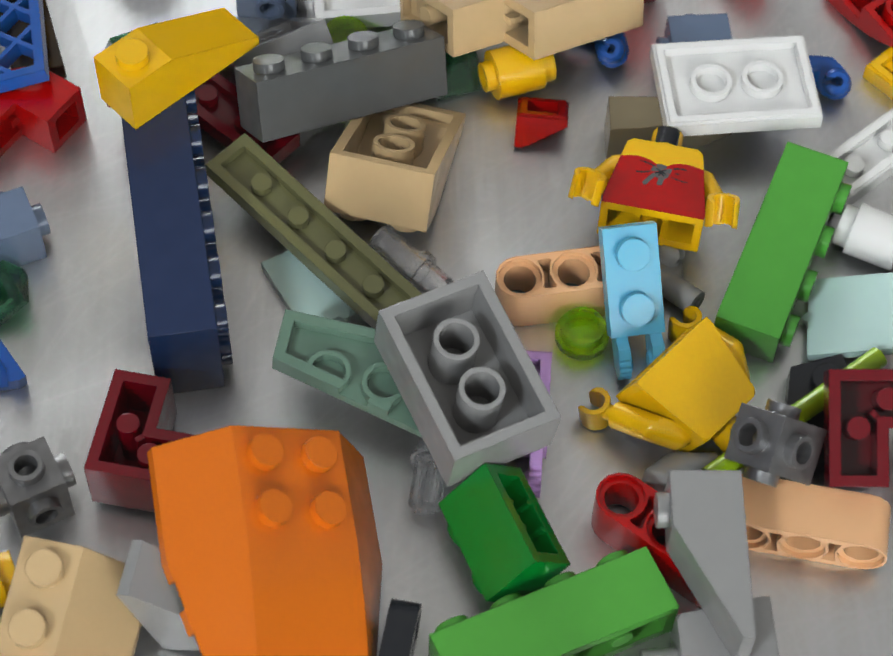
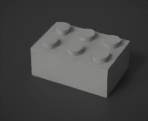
(465, 377)

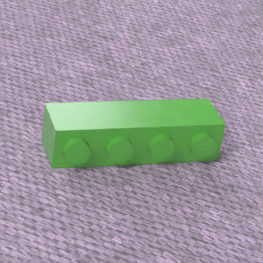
(781, 250)
(572, 615)

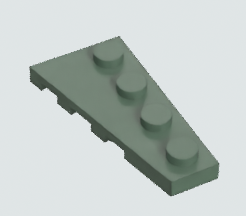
(340, 362)

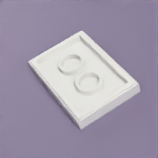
(736, 85)

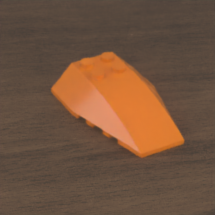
(269, 541)

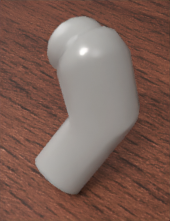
(673, 285)
(658, 472)

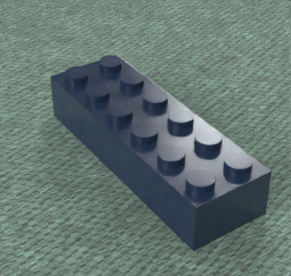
(178, 249)

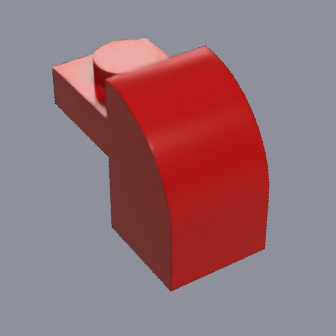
(42, 113)

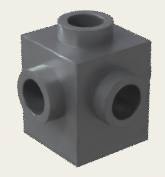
(775, 443)
(35, 486)

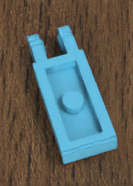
(632, 290)

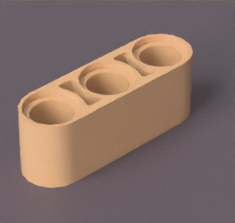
(544, 281)
(817, 523)

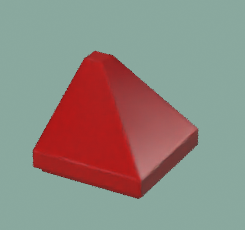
(539, 119)

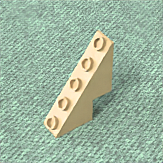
(529, 26)

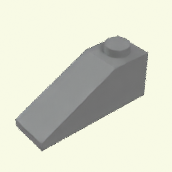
(710, 548)

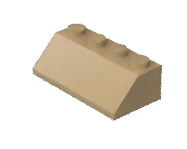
(66, 604)

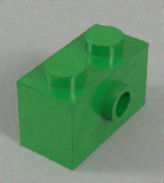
(502, 532)

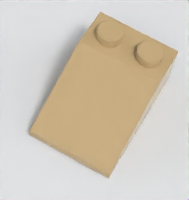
(393, 166)

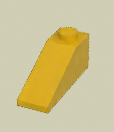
(167, 61)

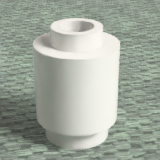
(866, 235)

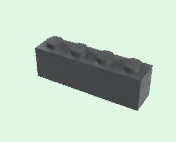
(340, 80)

